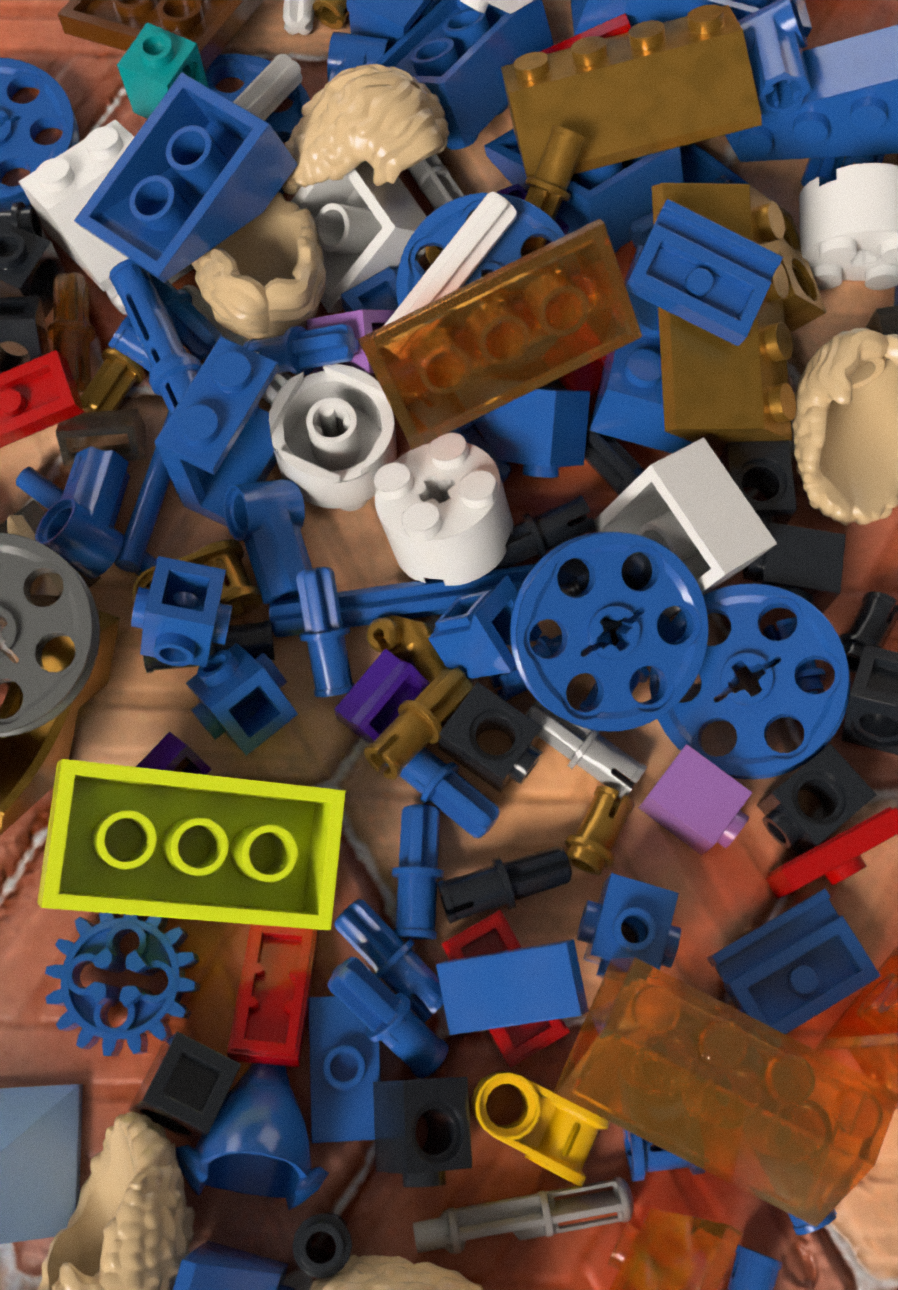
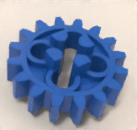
(146, 1012)

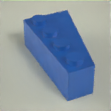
(846, 111)

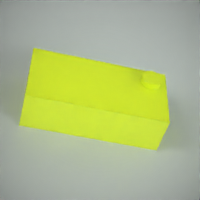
(191, 846)

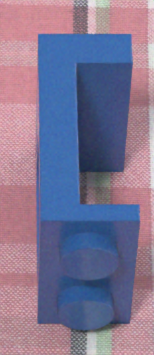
(219, 430)

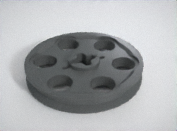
(32, 627)

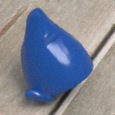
(256, 1142)

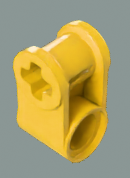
(546, 1131)

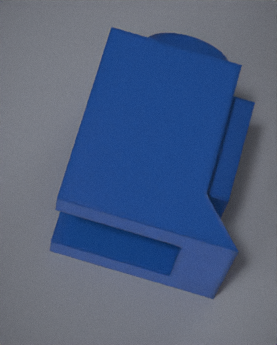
(477, 632)

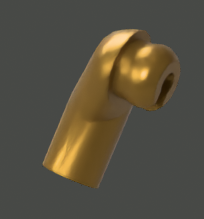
(407, 641)

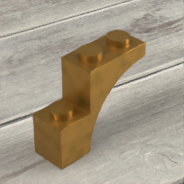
(31, 758)

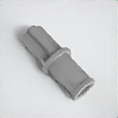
(588, 750)

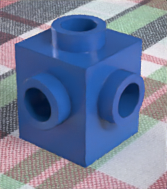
(181, 612)
(241, 697)
(643, 909)

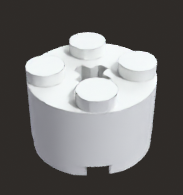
(852, 226)
(333, 435)
(444, 511)

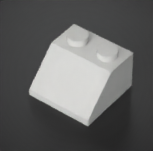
(63, 188)
(359, 228)
(695, 513)

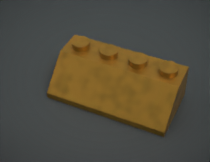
(636, 89)
(706, 381)

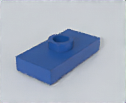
(341, 1073)

